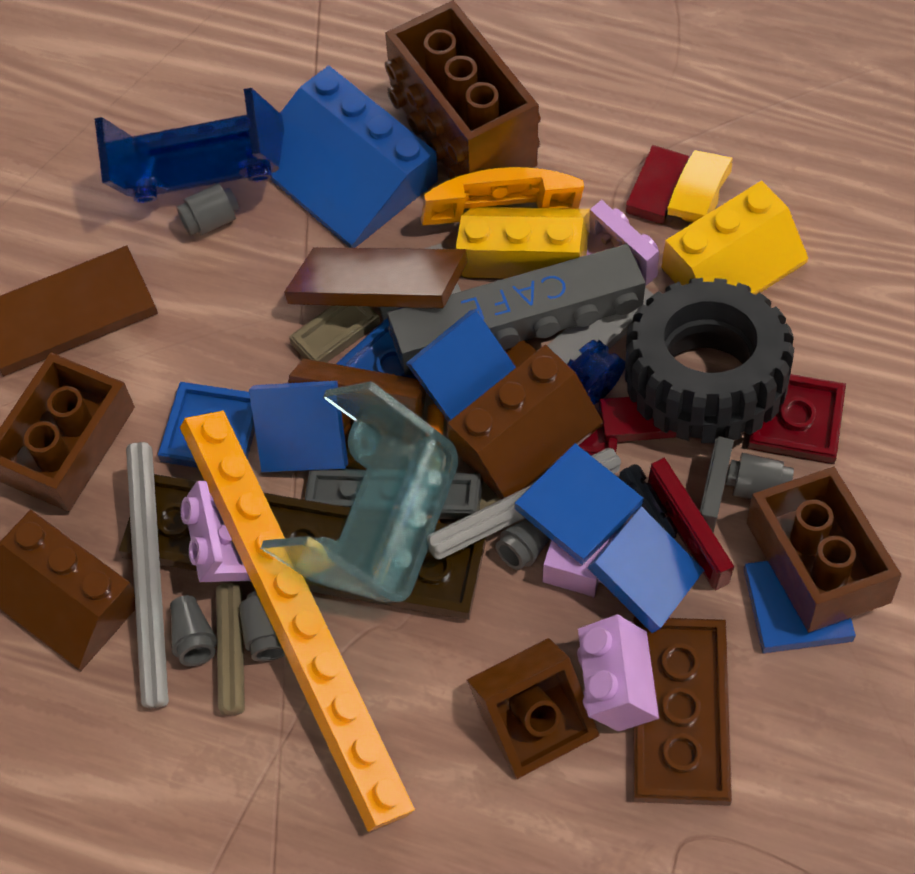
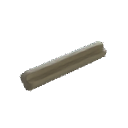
(230, 650)

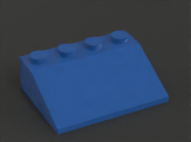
(349, 158)

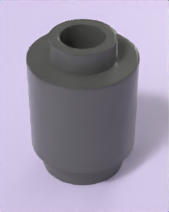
(208, 209)
(756, 474)
(258, 631)

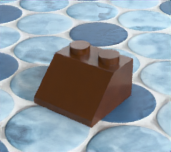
(533, 707)

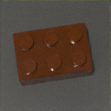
(61, 430)
(822, 549)

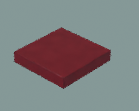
(806, 421)

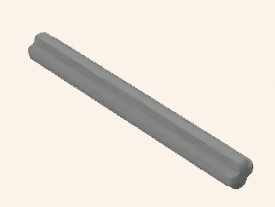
(493, 517)

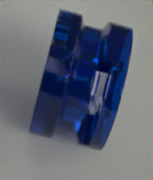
(597, 369)

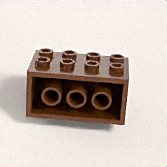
(460, 94)

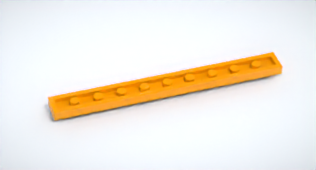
(298, 624)

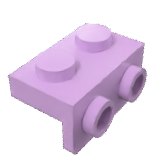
(612, 229)
(210, 541)

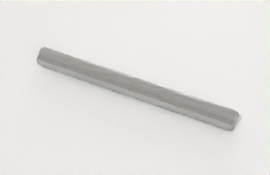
(147, 576)

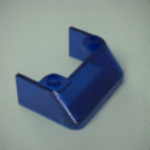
(192, 154)

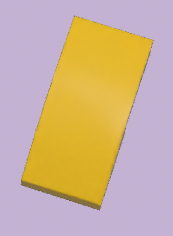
(699, 186)

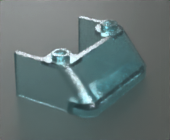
(394, 508)

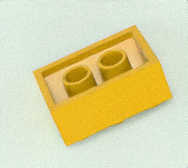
(520, 240)
(740, 241)

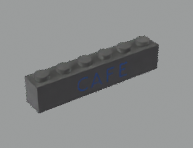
(531, 302)

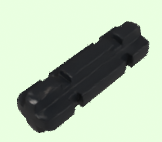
(635, 478)

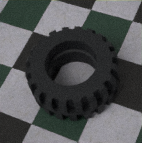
(715, 318)

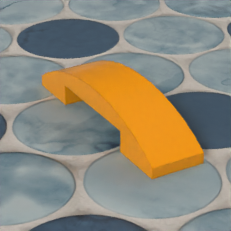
(500, 187)

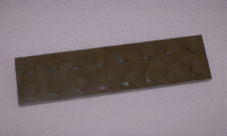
(441, 588)

